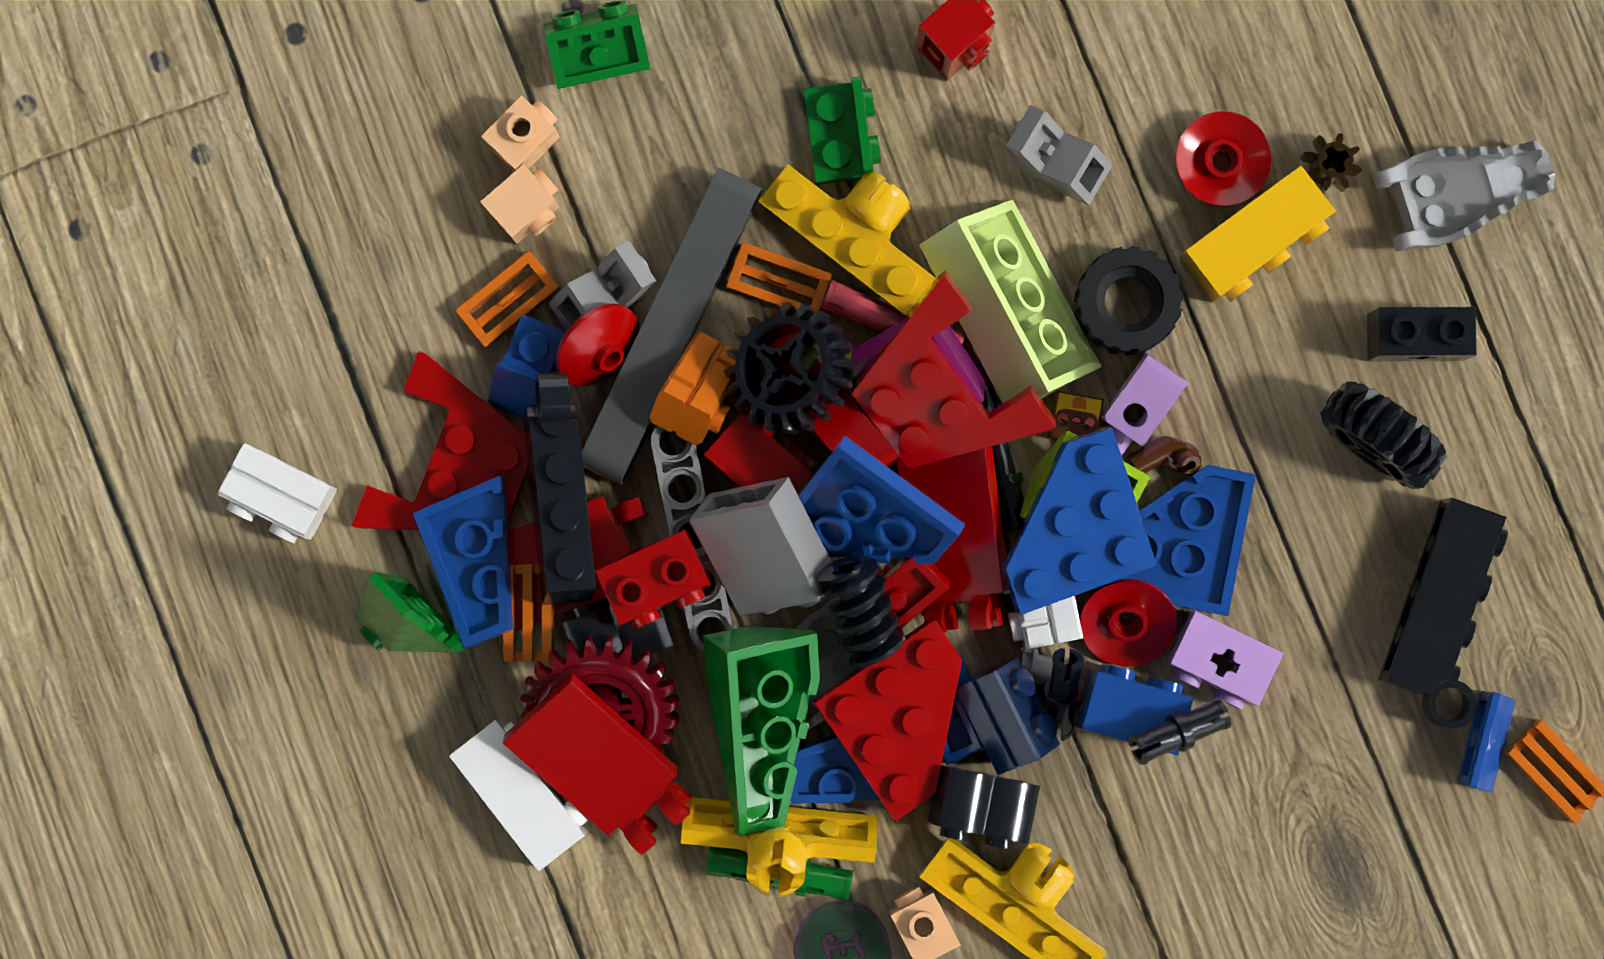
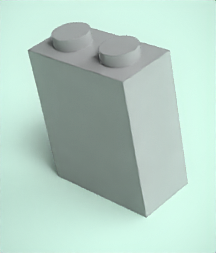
(762, 546)

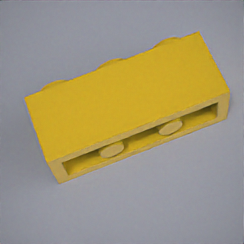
(1259, 236)

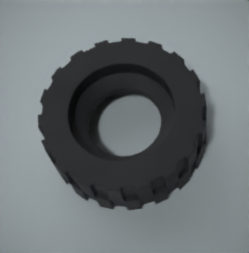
(1154, 275)

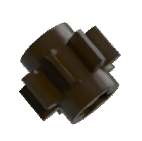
(1332, 150)

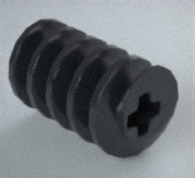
(865, 607)

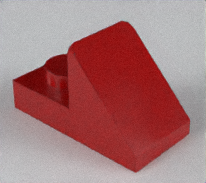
(912, 587)

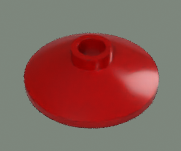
(1237, 140)
(597, 344)
(1128, 640)

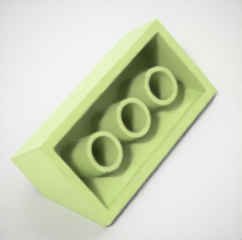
(1018, 311)

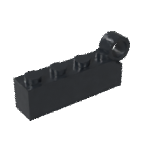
(558, 493)
(1441, 606)

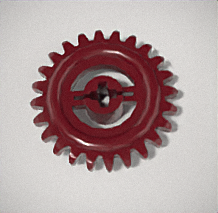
(605, 675)

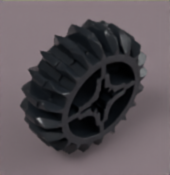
(801, 353)
(1383, 435)

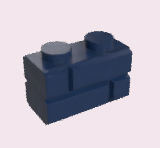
(1008, 715)

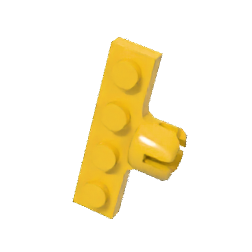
(854, 232)
(783, 851)
(1013, 902)

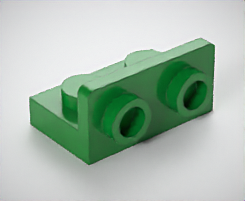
(596, 44)
(840, 131)

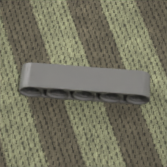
(677, 517)

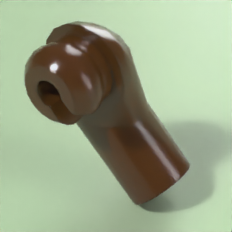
(1168, 453)

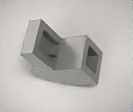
(1056, 157)
(617, 280)

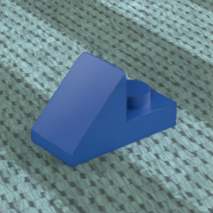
(529, 353)

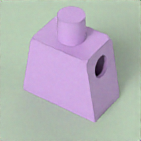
(1152, 387)

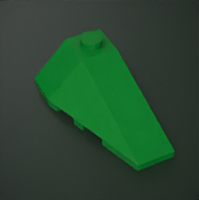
(403, 619)
(759, 706)

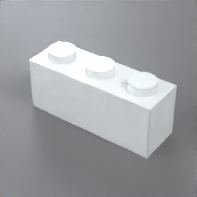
(519, 797)

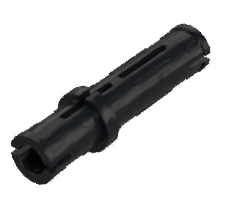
(1007, 478)

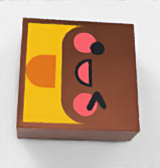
(1075, 414)

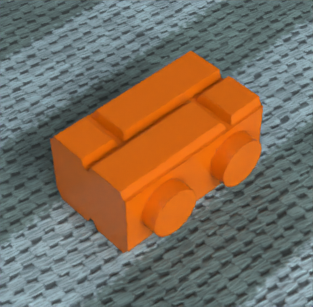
(696, 391)

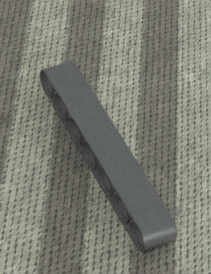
(670, 324)

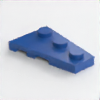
(471, 559)
(829, 775)

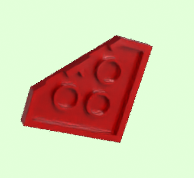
(898, 717)

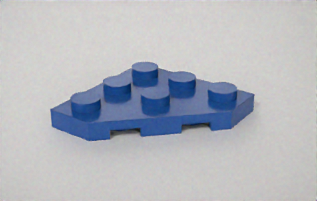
(874, 512)
(1079, 528)
(1198, 538)

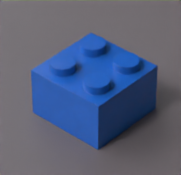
(1121, 707)

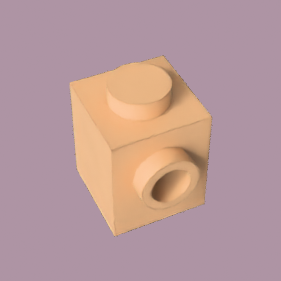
(522, 133)
(523, 203)
(923, 924)

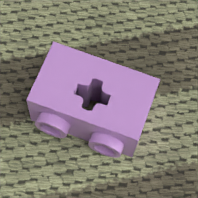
(1251, 660)

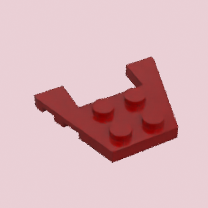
(924, 401)
(470, 450)

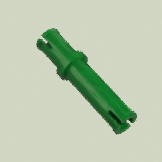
(817, 879)

